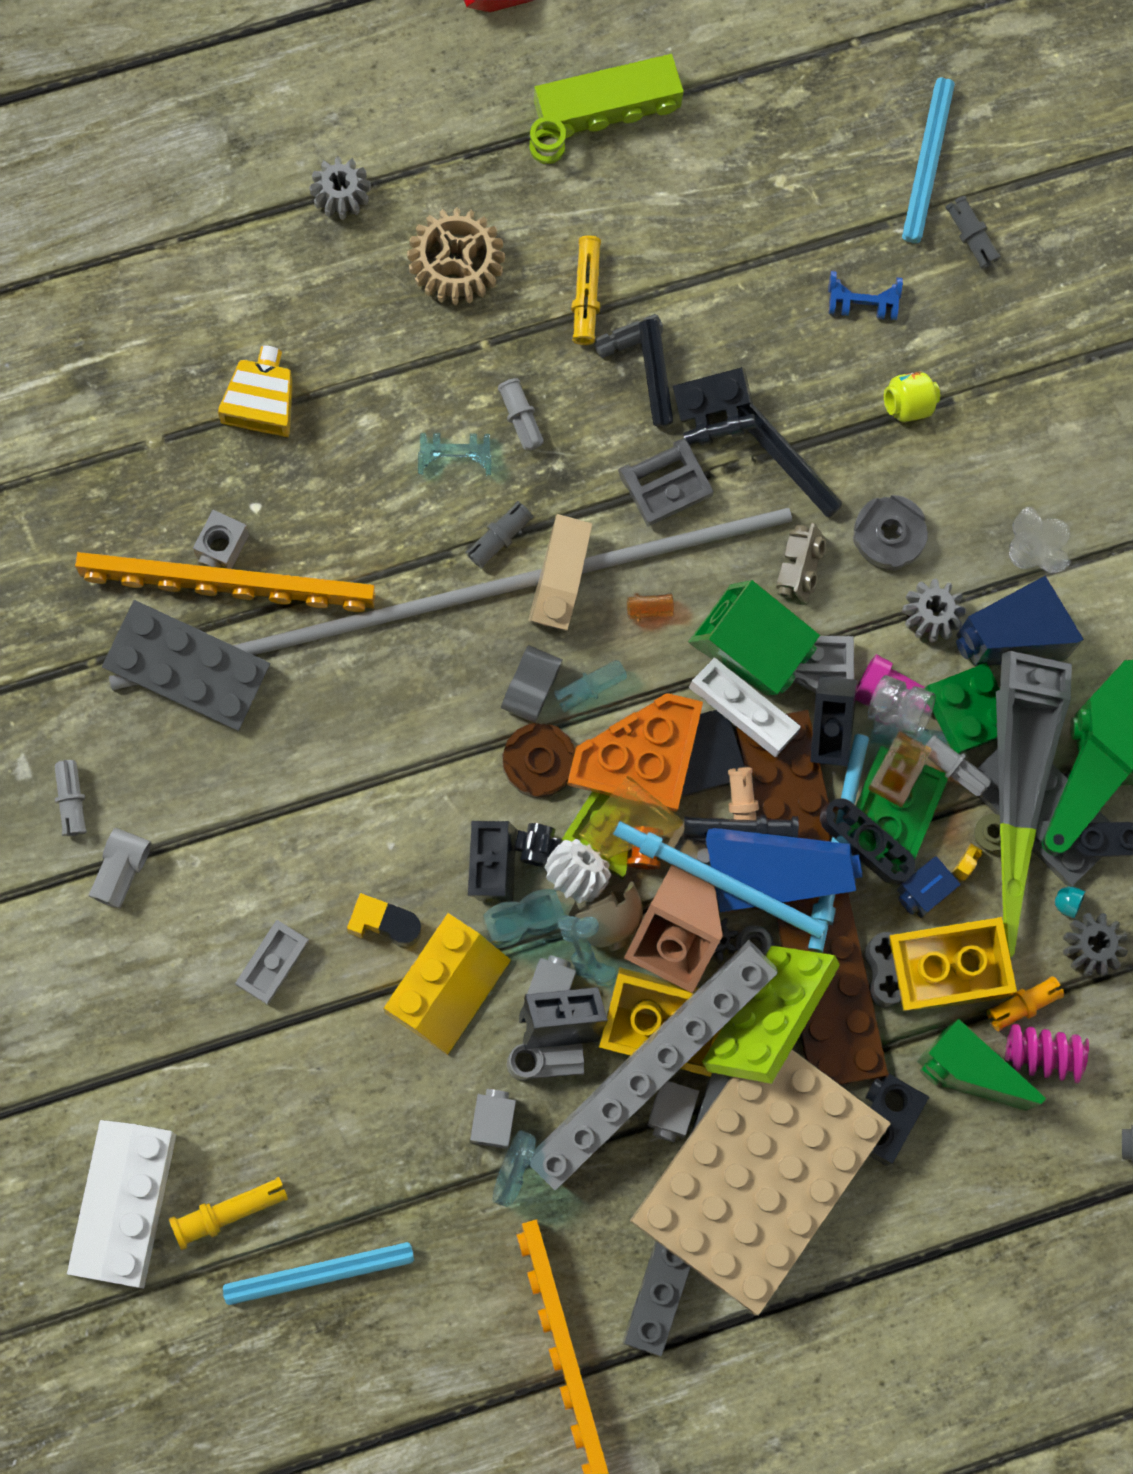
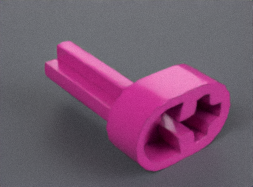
(872, 675)

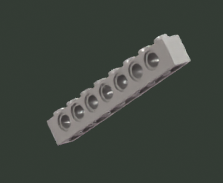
(652, 1064)

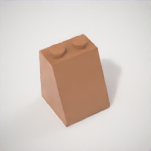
(678, 930)

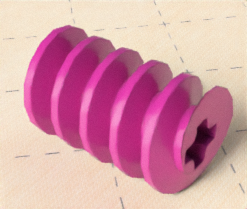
(1046, 1052)

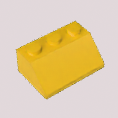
(447, 984)
(639, 1008)

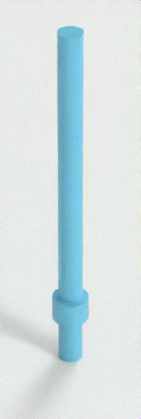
(652, 845)
(824, 910)

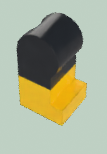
(386, 919)

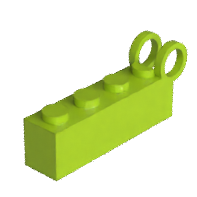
(603, 99)

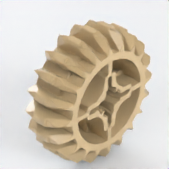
(476, 238)

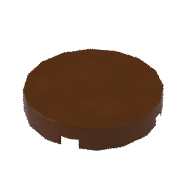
(538, 759)

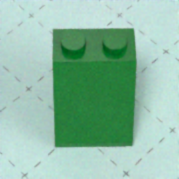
(756, 637)

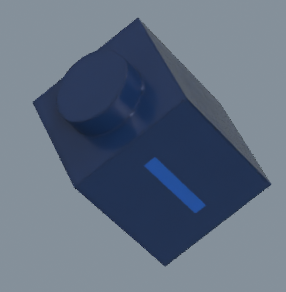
(927, 887)

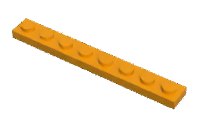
(210, 580)
(563, 1354)

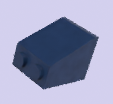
(1022, 622)

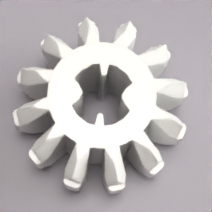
(577, 871)

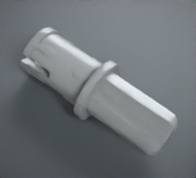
(520, 414)
(957, 766)
(69, 798)

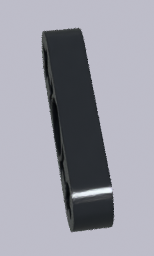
(854, 815)

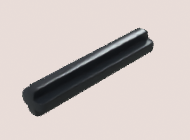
(656, 372)

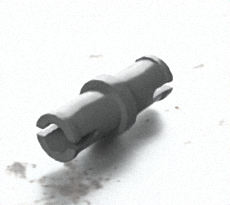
(973, 232)
(499, 534)

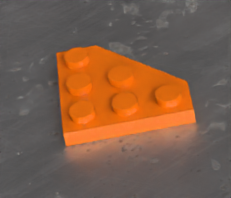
(646, 746)

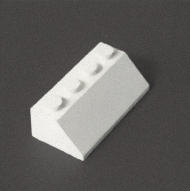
(122, 1203)

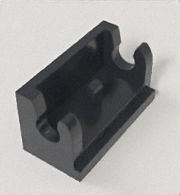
(492, 861)
(562, 1018)

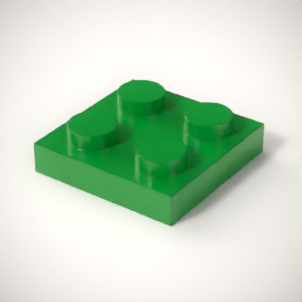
(967, 708)

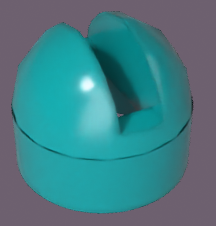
(1069, 901)

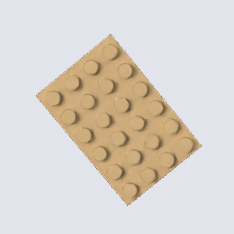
(760, 1178)

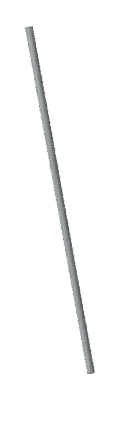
(499, 586)

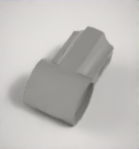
(122, 858)
(549, 1062)

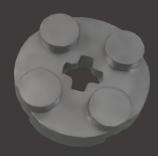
(894, 552)

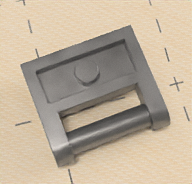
(671, 492)

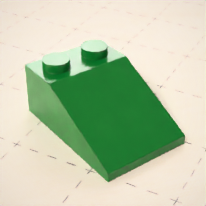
(970, 1066)

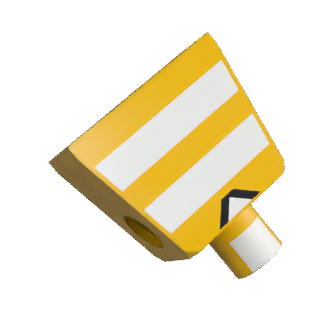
(259, 395)

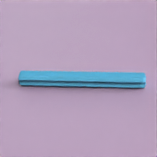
(928, 160)
(318, 1273)

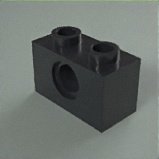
(833, 720)

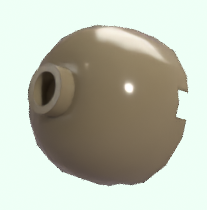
(617, 913)

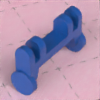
(888, 298)

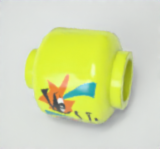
(911, 396)

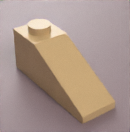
(561, 573)

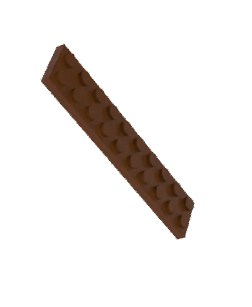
(843, 1028)

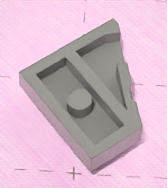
(831, 659)

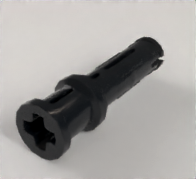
(698, 827)

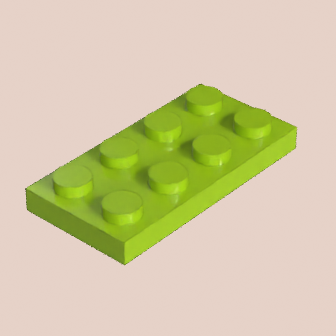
(767, 1027)

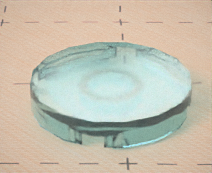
(512, 1169)

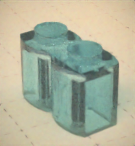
(512, 921)

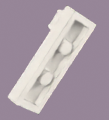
(745, 707)

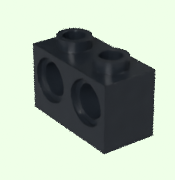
(901, 1121)

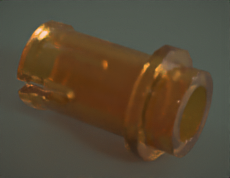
(650, 606)

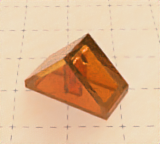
(899, 769)

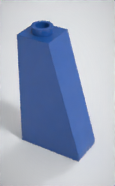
(781, 866)

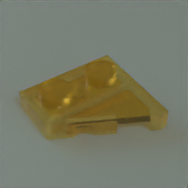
(633, 807)

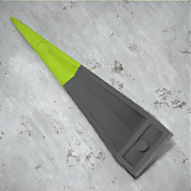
(1029, 725)

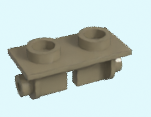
(806, 548)

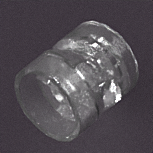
(901, 706)

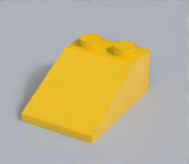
(953, 965)

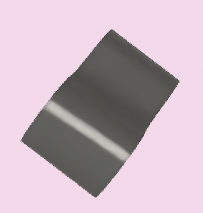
(531, 683)
(882, 971)

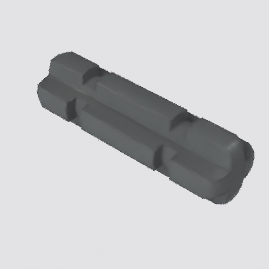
(621, 338)

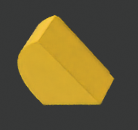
(967, 862)

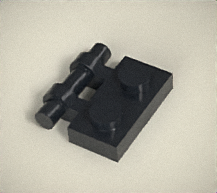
(714, 395)

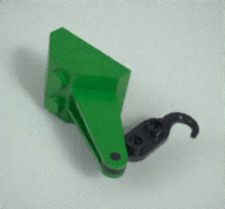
(1102, 765)

